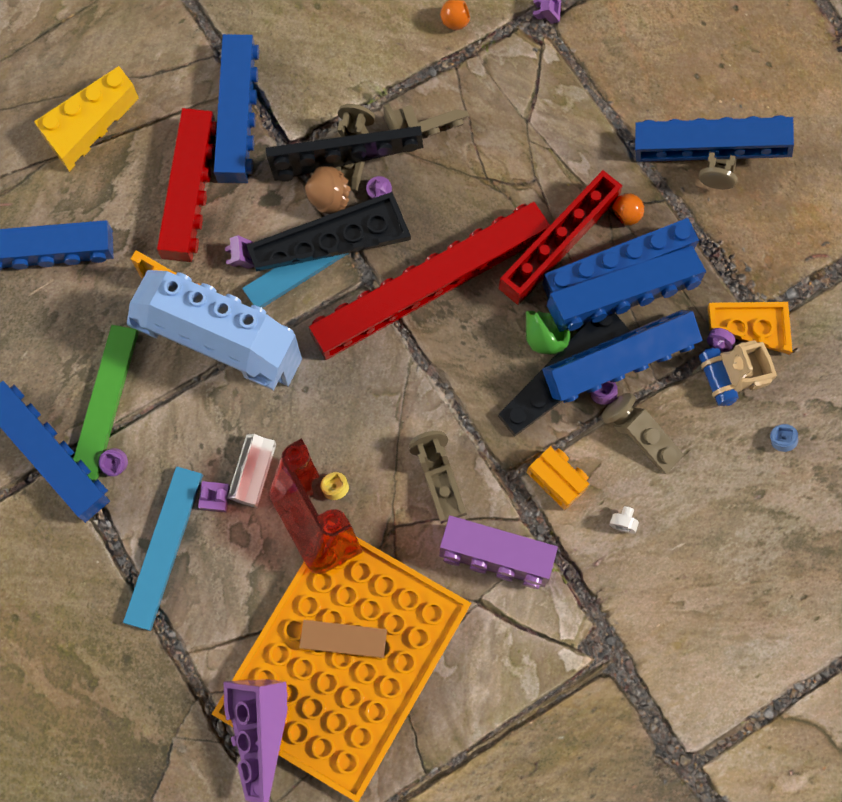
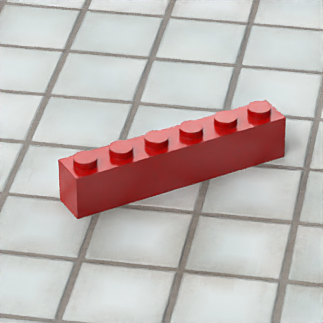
(187, 185)
(560, 237)

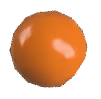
(455, 14)
(628, 209)

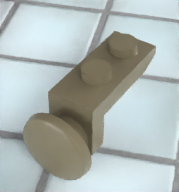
(406, 118)
(353, 122)
(719, 173)
(643, 430)
(438, 473)

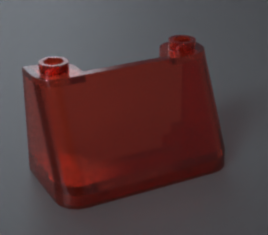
(320, 539)

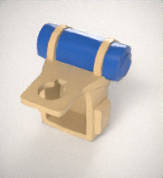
(737, 370)

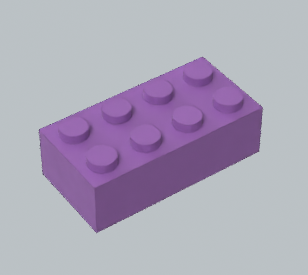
(497, 552)

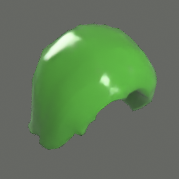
(543, 333)

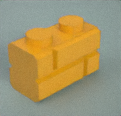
(558, 477)

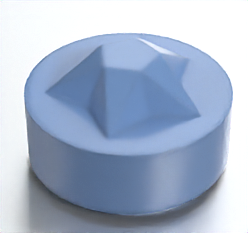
(784, 437)

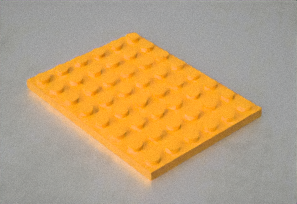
(347, 705)

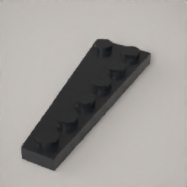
(305, 157)
(346, 231)
(535, 397)

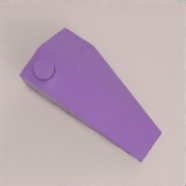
(258, 722)

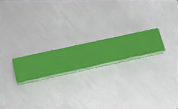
(105, 397)

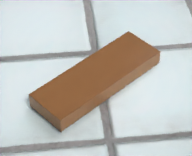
(343, 639)

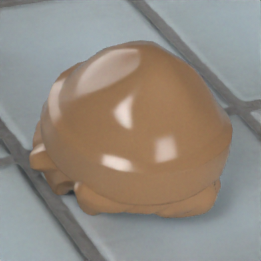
(328, 190)

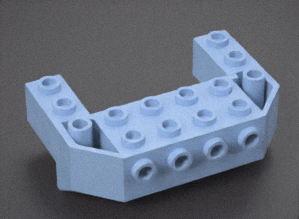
(215, 327)

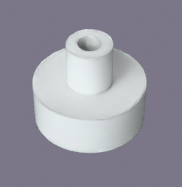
(624, 521)

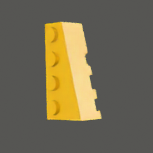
(86, 116)

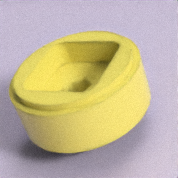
(334, 486)

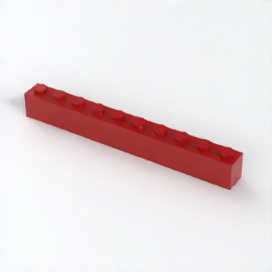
(428, 280)

